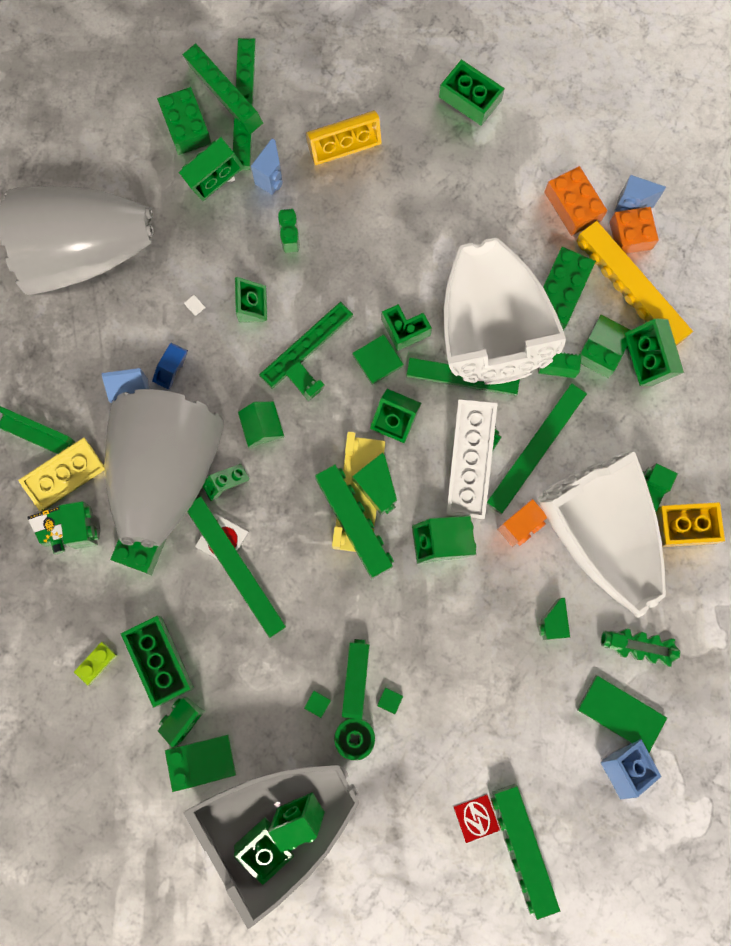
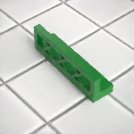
(34, 432)

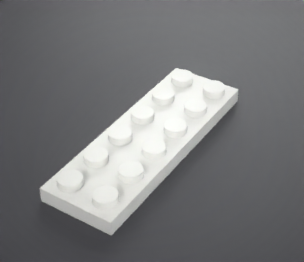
(471, 459)

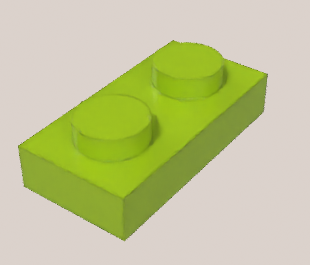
(95, 663)

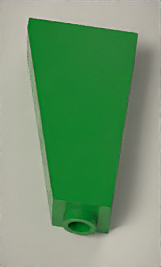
(355, 679)

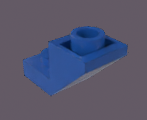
(168, 365)

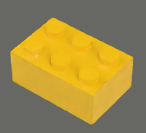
(690, 524)

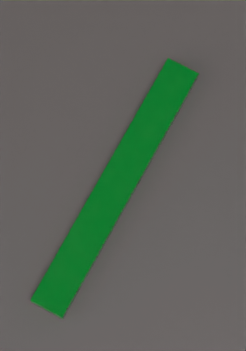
(536, 449)
(235, 568)

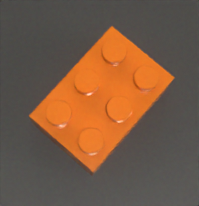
(575, 200)

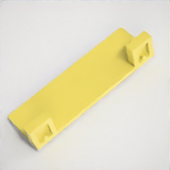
(357, 455)

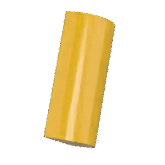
(344, 137)

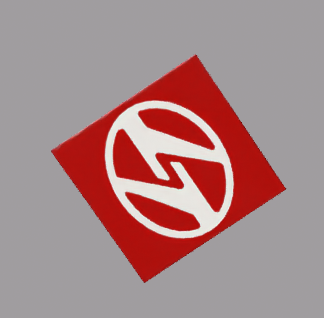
(476, 818)

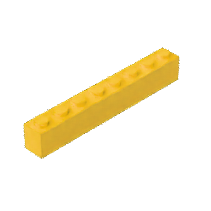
(630, 280)

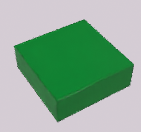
(390, 701)
(317, 704)

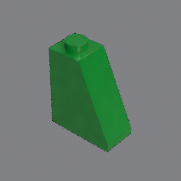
(377, 485)

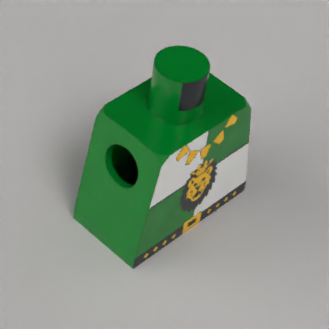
(48, 529)

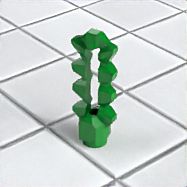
(618, 642)

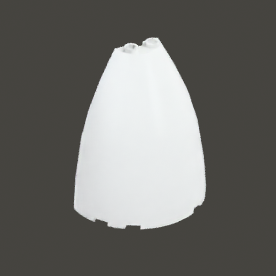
(497, 316)
(611, 530)

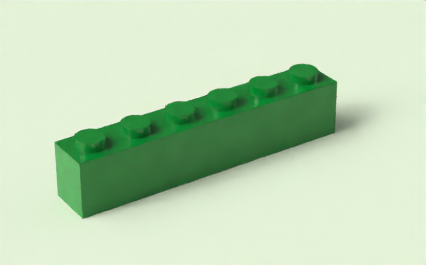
(223, 89)
(353, 521)
(526, 852)

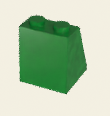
(444, 539)

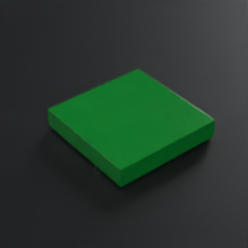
(377, 359)

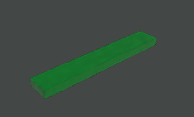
(306, 344)
(442, 373)

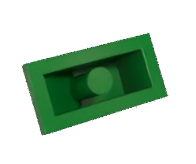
(555, 622)

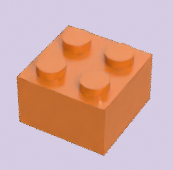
(634, 230)
(526, 520)

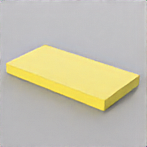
(62, 474)

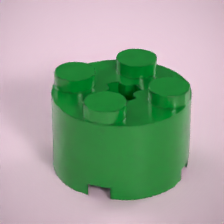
(352, 750)

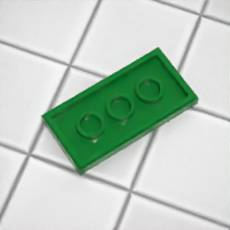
(621, 713)

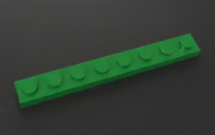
(245, 84)

